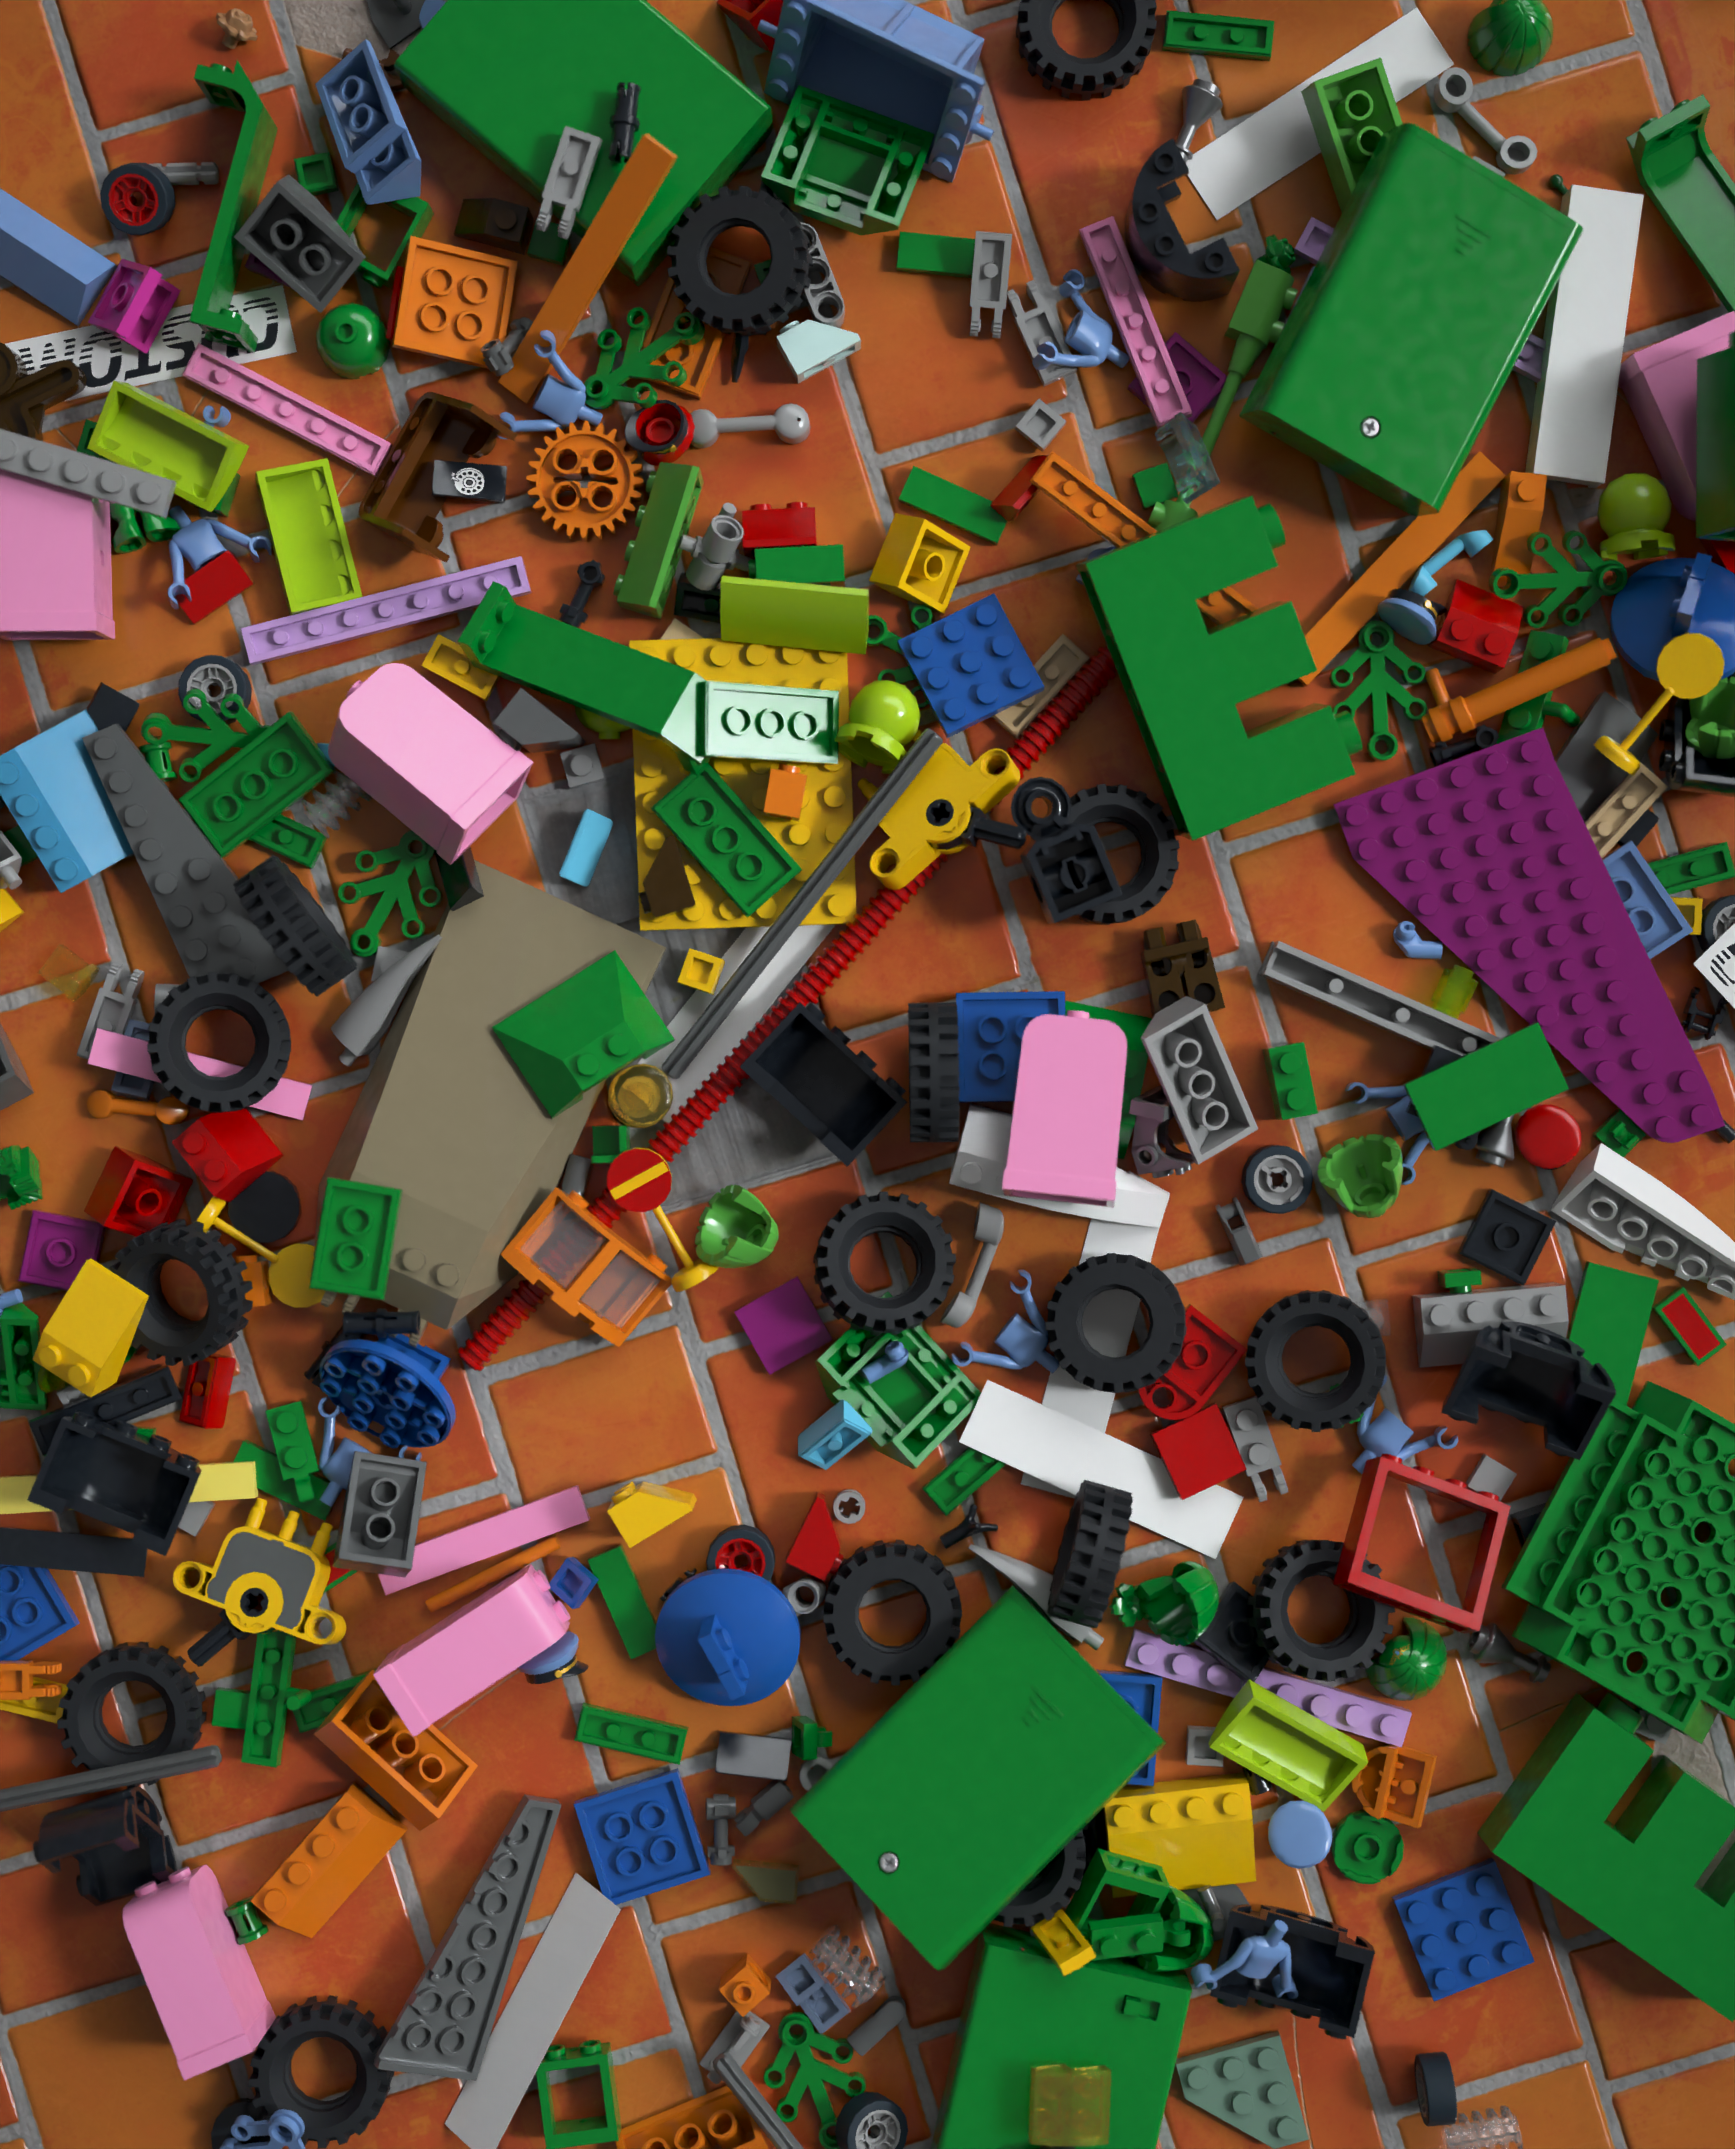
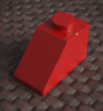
(817, 1542)

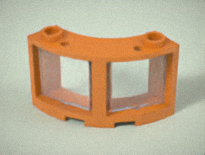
(587, 1266)

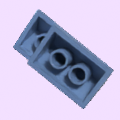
(370, 128)
(49, 261)

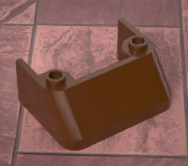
(402, 490)

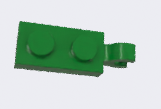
(294, 1447)
(1135, 1935)

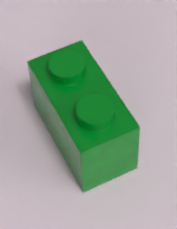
(1290, 1081)

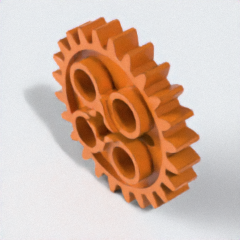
(587, 447)

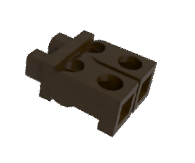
(1177, 963)

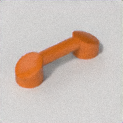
(168, 1110)

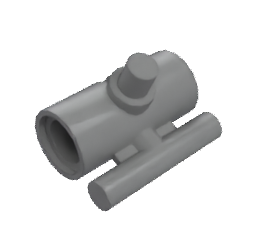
(715, 550)

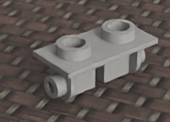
(737, 2038)

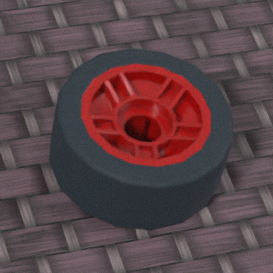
(120, 203)
(742, 1541)

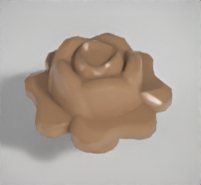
(236, 26)

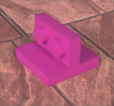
(134, 305)

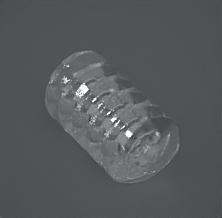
(334, 803)
(847, 1966)
(1483, 2132)

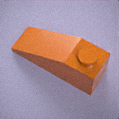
(1517, 518)

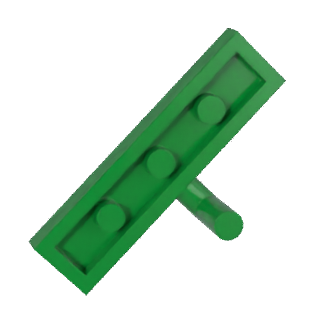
(1531, 714)
(271, 1698)

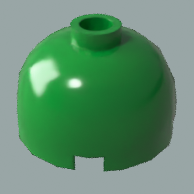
(352, 341)

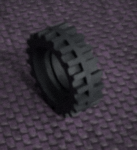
(1085, 75)
(787, 268)
(1156, 843)
(295, 925)
(203, 995)
(933, 1072)
(918, 1230)
(1165, 1316)
(160, 1325)
(1301, 1407)
(1090, 1554)
(874, 1566)
(1323, 1661)
(87, 1691)
(1052, 1890)
(277, 2089)

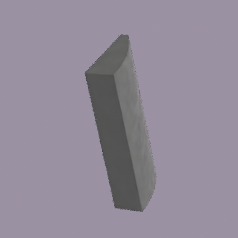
(1583, 767)

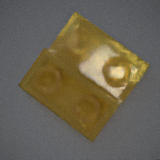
(1069, 2105)

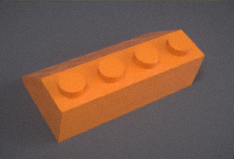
(409, 1772)
(329, 1863)
(703, 2123)

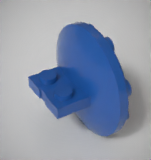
(1674, 600)
(392, 1387)
(727, 1637)

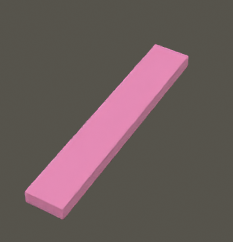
(1135, 321)
(287, 410)
(131, 1057)
(491, 1537)

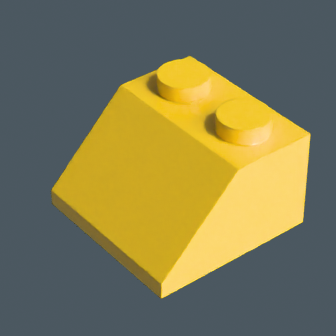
(919, 562)
(647, 1509)

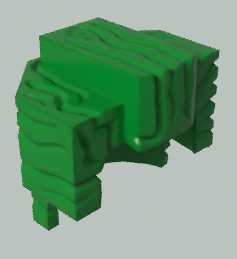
(19, 1176)

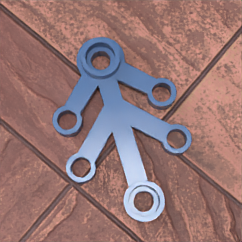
(283, 2127)

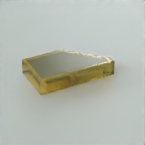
(769, 1880)

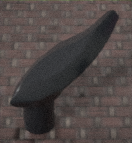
(739, 349)

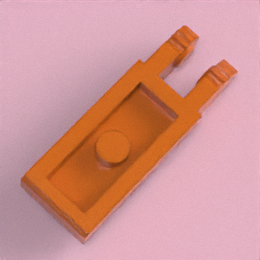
(17, 1679)

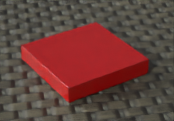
(1198, 1451)

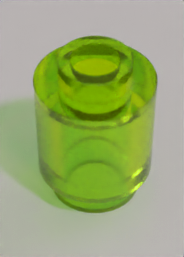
(1454, 991)

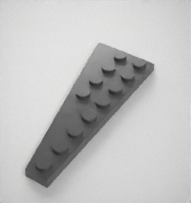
(180, 867)
(460, 1990)

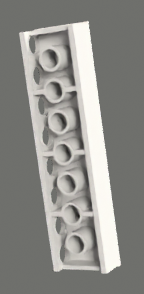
(1585, 339)

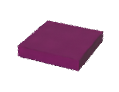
(1197, 376)
(59, 1248)
(783, 1325)

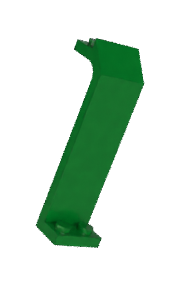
(1690, 190)
(237, 205)
(587, 672)

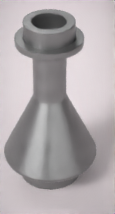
(1199, 104)
(1496, 1143)
(1492, 1646)

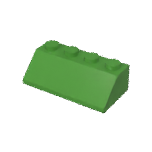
(1349, 119)
(655, 552)

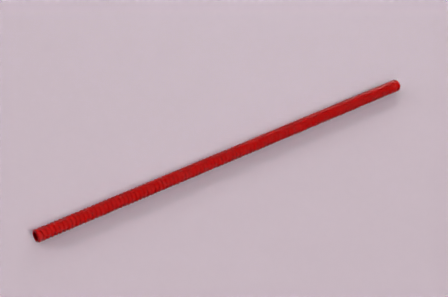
(806, 990)

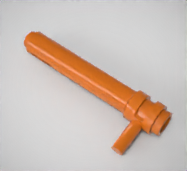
(1463, 713)

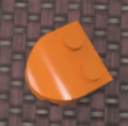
(1395, 1783)

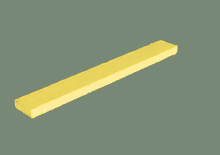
(215, 1483)

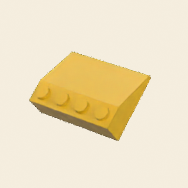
(1187, 1826)

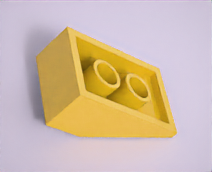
(92, 1329)

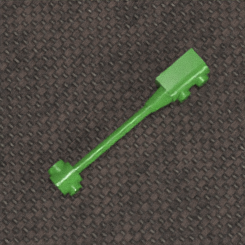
(1252, 327)

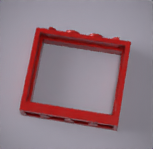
(1360, 1528)

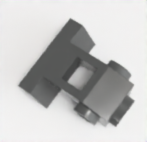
(1150, 1129)

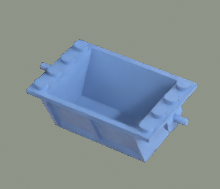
(885, 61)

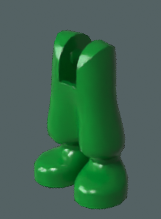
(129, 534)

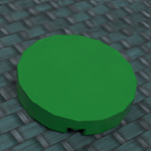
(1366, 1847)

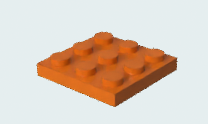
(452, 301)

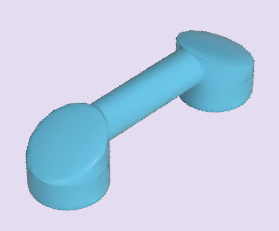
(1470, 542)

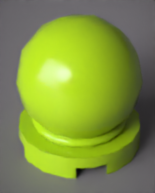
(1633, 516)
(881, 722)

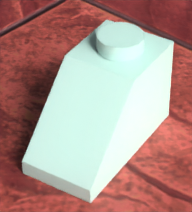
(814, 347)

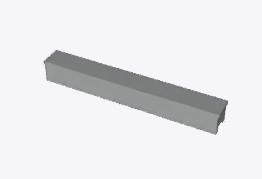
(1370, 1001)

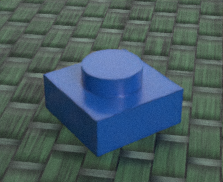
(573, 1582)

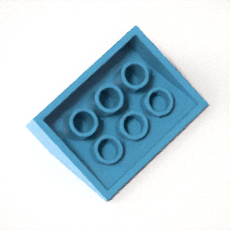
(63, 803)

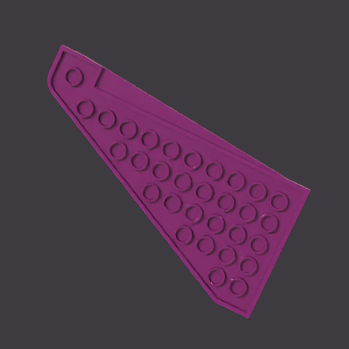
(1520, 894)

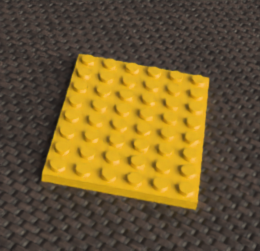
(826, 798)

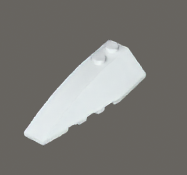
(984, 1156)
(1643, 1216)

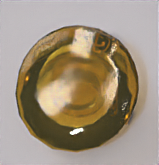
(640, 1096)

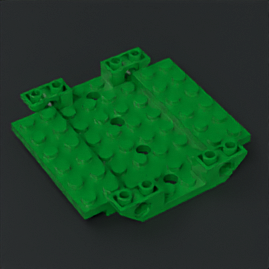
(1620, 1536)

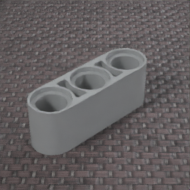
(825, 292)

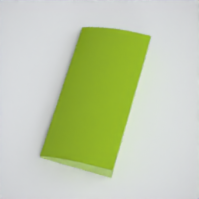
(167, 443)
(308, 535)
(794, 615)
(1287, 1746)

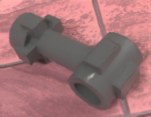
(498, 354)
(720, 1809)

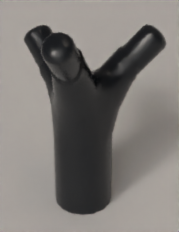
(966, 1529)

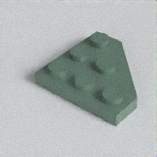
(1247, 2088)

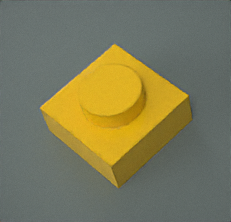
(1691, 910)
(701, 971)

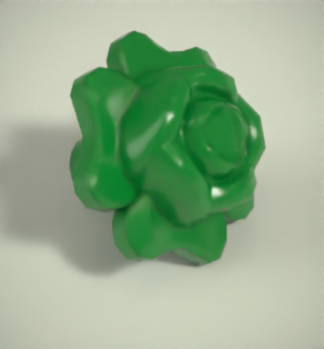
(1278, 253)

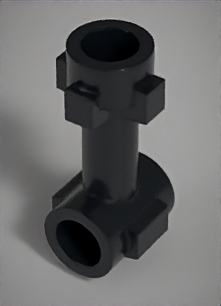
(591, 577)
(1480, 739)

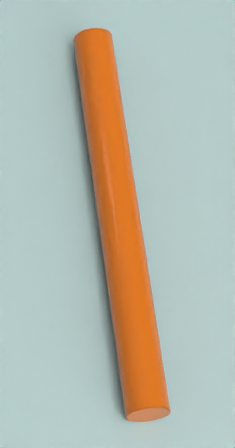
(493, 1574)

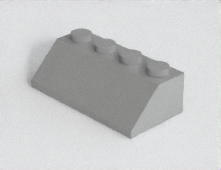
(1197, 1078)
(1451, 1321)

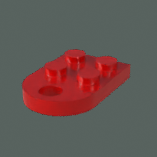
(1198, 1370)

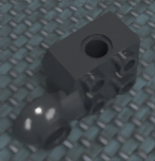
(1063, 858)

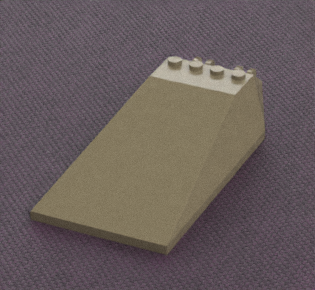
(452, 1109)

